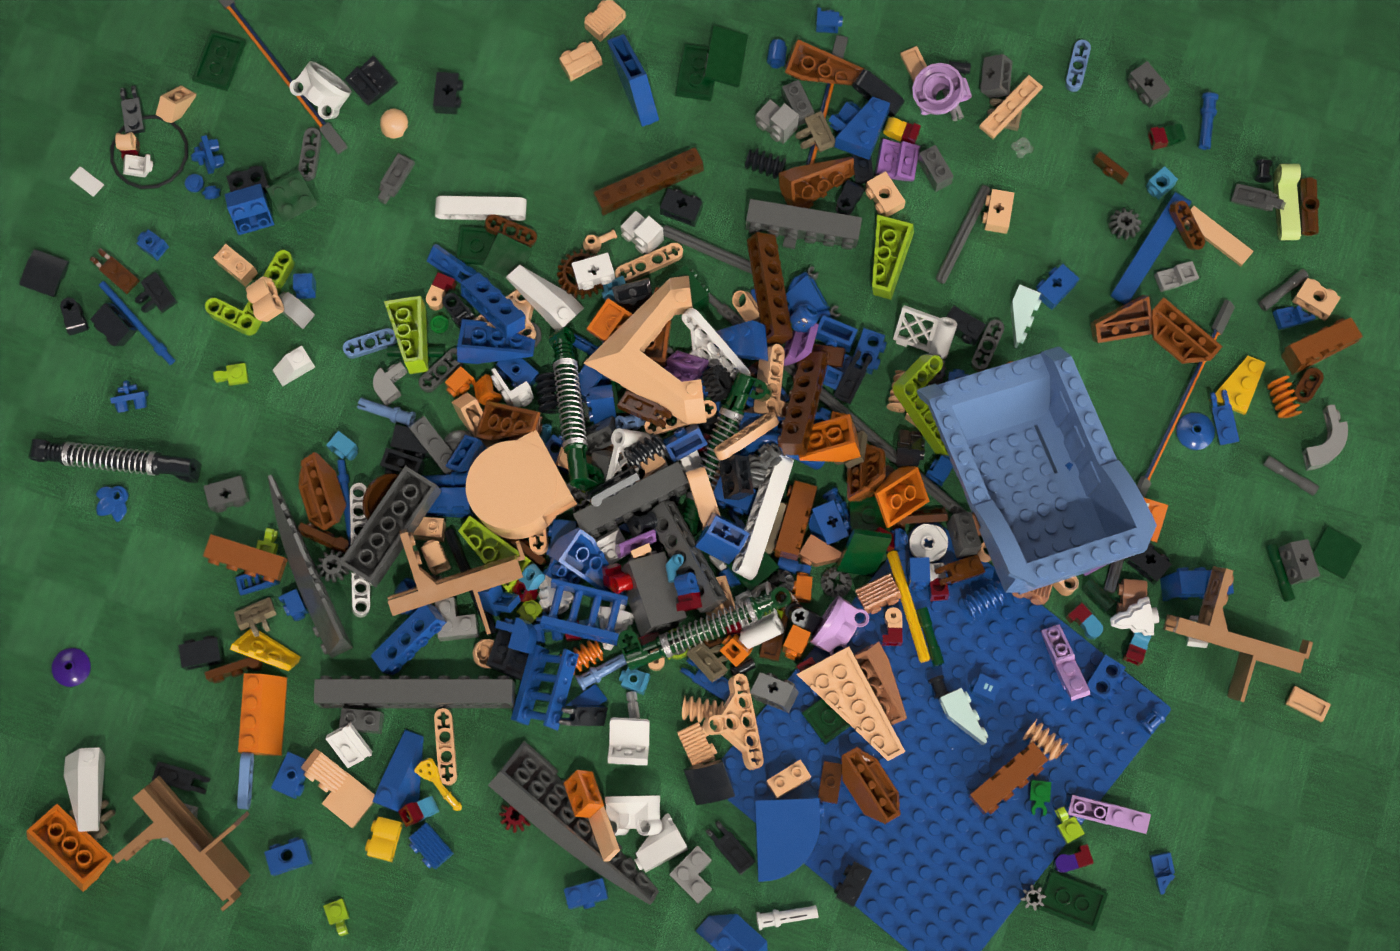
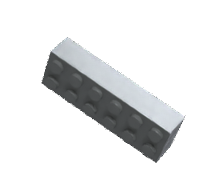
(803, 224)
(633, 500)
(380, 538)

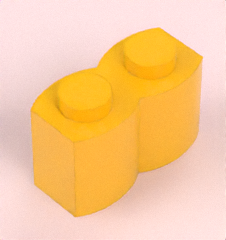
(384, 839)

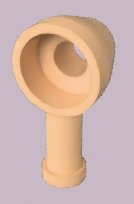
(596, 246)

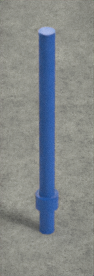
(159, 348)
(343, 479)

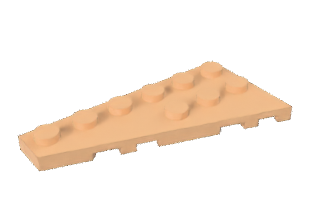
(847, 691)

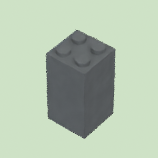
(652, 596)

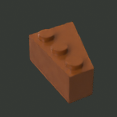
(1124, 322)

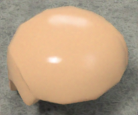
(393, 123)
(482, 651)

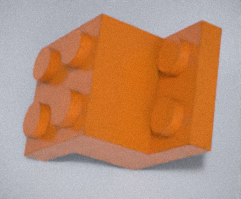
(608, 320)

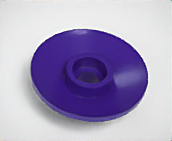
(80, 667)

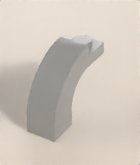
(1321, 455)

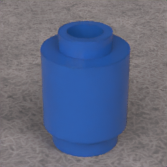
(777, 53)

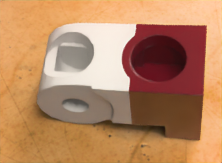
(937, 591)

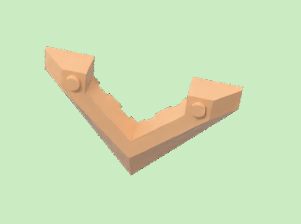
(624, 361)

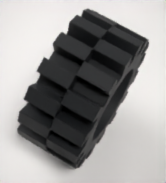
(717, 382)

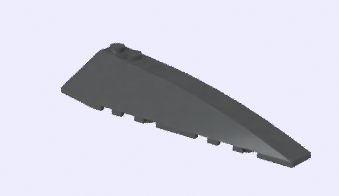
(308, 580)
(540, 796)

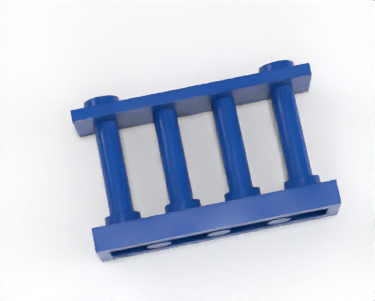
(589, 630)
(531, 681)

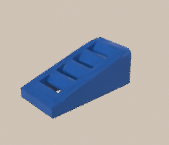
(259, 586)

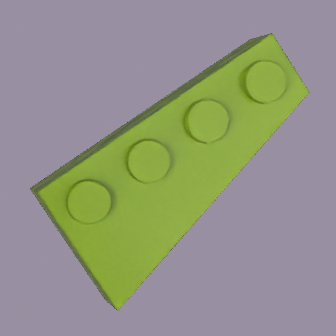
(490, 546)

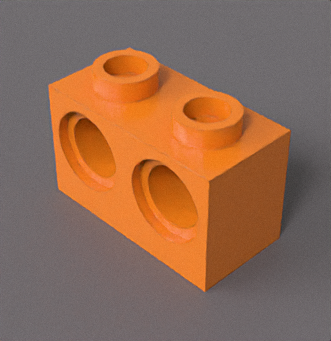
(796, 642)
(583, 793)

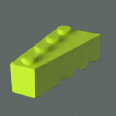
(891, 248)
(410, 329)

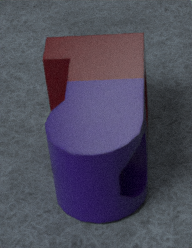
(1071, 862)

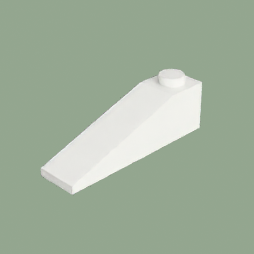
(548, 299)
(85, 786)

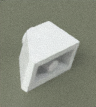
(293, 366)

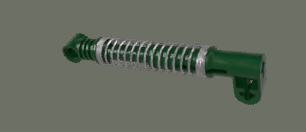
(730, 413)
(581, 474)
(699, 630)

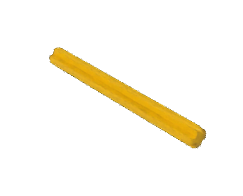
(908, 606)

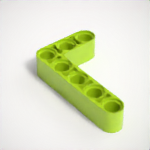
(242, 317)
(917, 377)

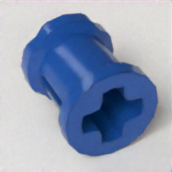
(1152, 721)

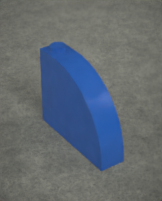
(633, 80)
(786, 834)

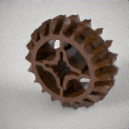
(566, 268)

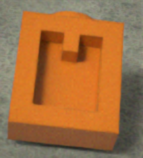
(484, 390)

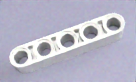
(480, 207)

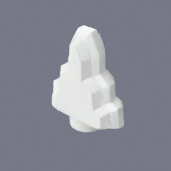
(547, 594)
(1138, 617)
(623, 620)

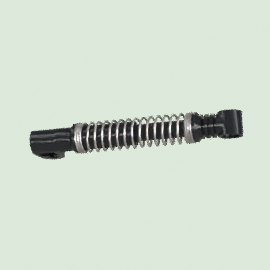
(152, 463)

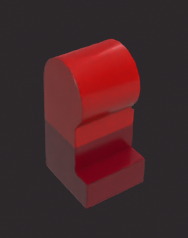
(616, 579)

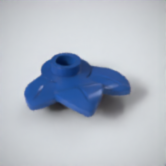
(110, 504)

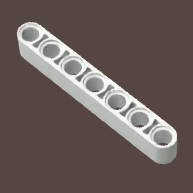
(762, 518)
(358, 521)

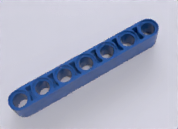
(1147, 254)

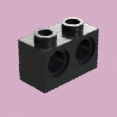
(247, 178)
(736, 477)

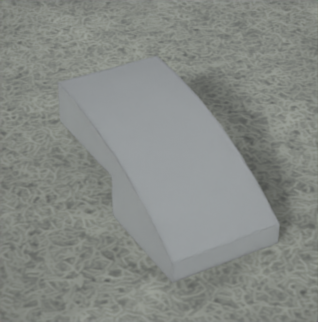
(1176, 277)

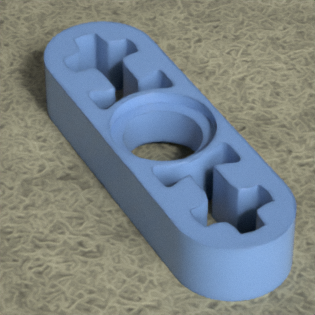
(1076, 58)
(357, 351)
(245, 780)

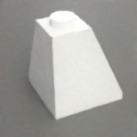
(660, 847)

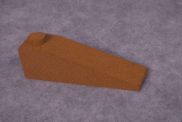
(816, 65)
(809, 182)
(505, 421)

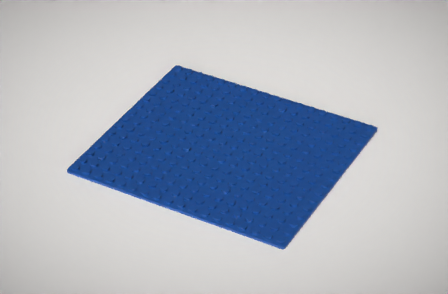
(943, 867)

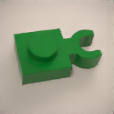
(1040, 792)

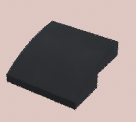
(371, 80)
(44, 273)
(633, 294)
(505, 659)
(709, 782)

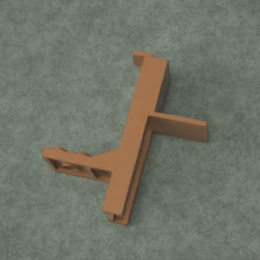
(432, 590)
(1213, 629)
(189, 836)

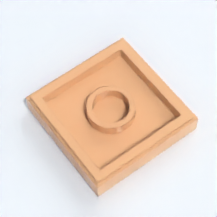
(350, 801)

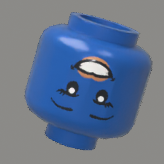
(804, 318)

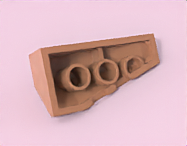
(880, 677)

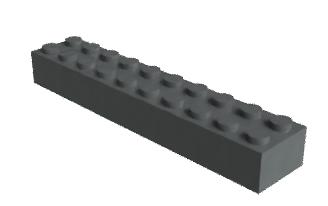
(414, 692)

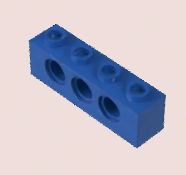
(493, 305)
(399, 640)

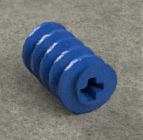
(985, 598)

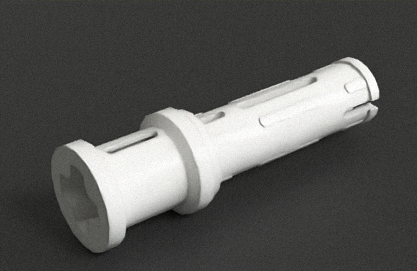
(777, 917)

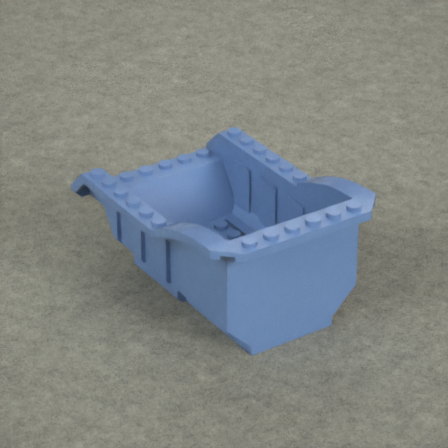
(1009, 448)

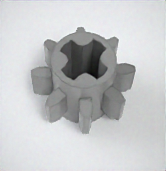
(1032, 891)

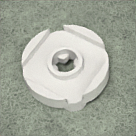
(928, 532)

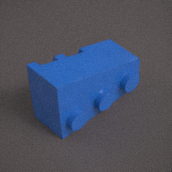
(864, 129)
(746, 340)
(451, 503)
(1187, 584)

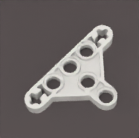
(702, 342)

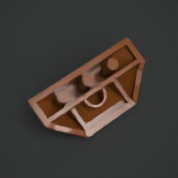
(1181, 335)
(867, 476)
(320, 492)
(870, 786)

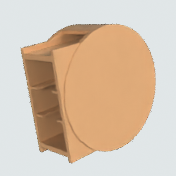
(517, 488)

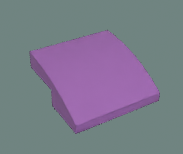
(897, 160)
(799, 345)
(686, 366)
(625, 547)

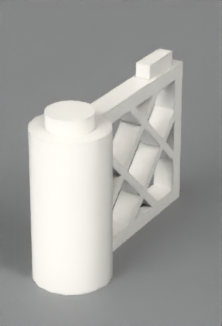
(939, 338)
(622, 440)
(763, 629)

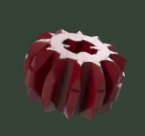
(509, 814)

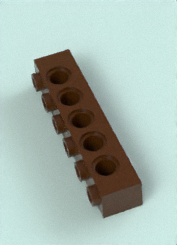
(648, 181)
(769, 287)
(803, 404)

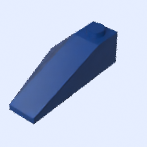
(486, 344)
(581, 556)
(400, 782)

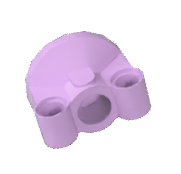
(931, 81)
(837, 625)

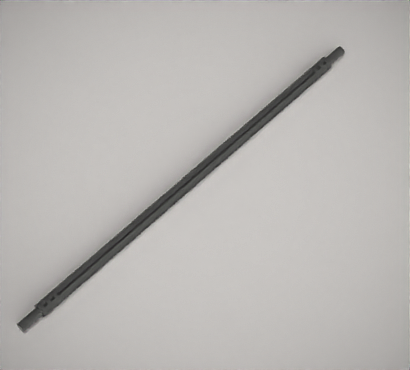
(836, 406)

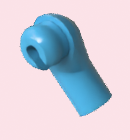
(546, 433)
(673, 565)

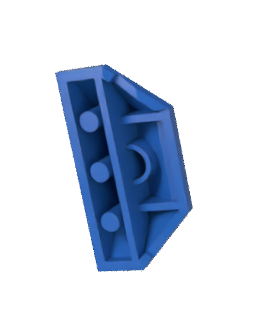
(731, 934)

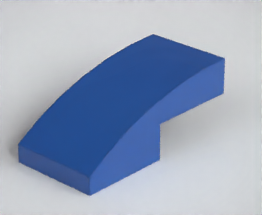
(834, 374)
(591, 696)

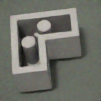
(777, 121)
(457, 626)
(688, 877)

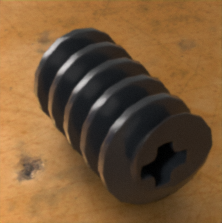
(765, 163)
(547, 394)
(645, 451)

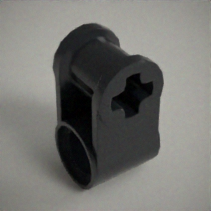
(850, 197)
(458, 311)
(73, 319)
(642, 524)
(804, 618)

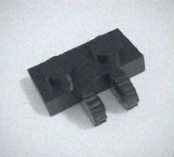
(158, 292)

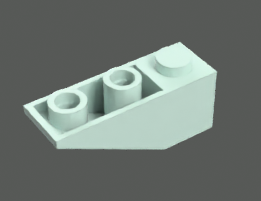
(1021, 310)
(959, 711)

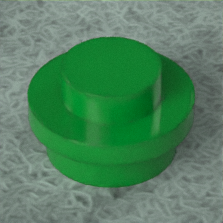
(439, 324)

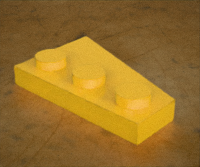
(1242, 384)
(265, 650)

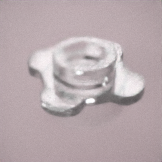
(1022, 142)

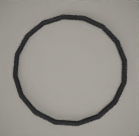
(162, 183)

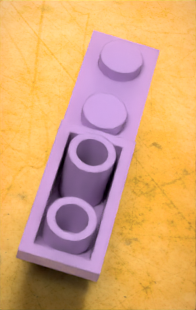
(1065, 663)
(1109, 814)

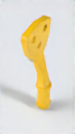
(435, 778)

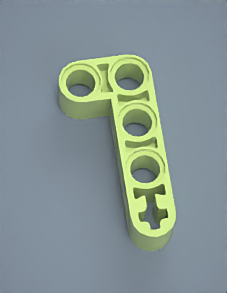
(1285, 186)

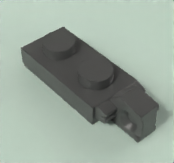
(395, 177)
(1256, 198)

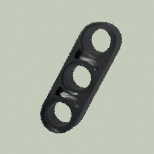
(870, 86)

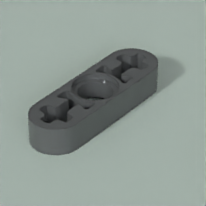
(306, 146)
(988, 331)
(427, 375)

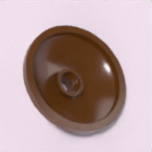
(376, 491)

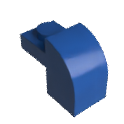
(847, 113)
(496, 601)
(523, 634)

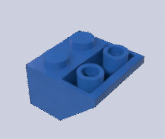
(249, 209)
(722, 538)

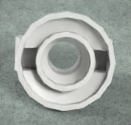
(322, 89)
(634, 813)

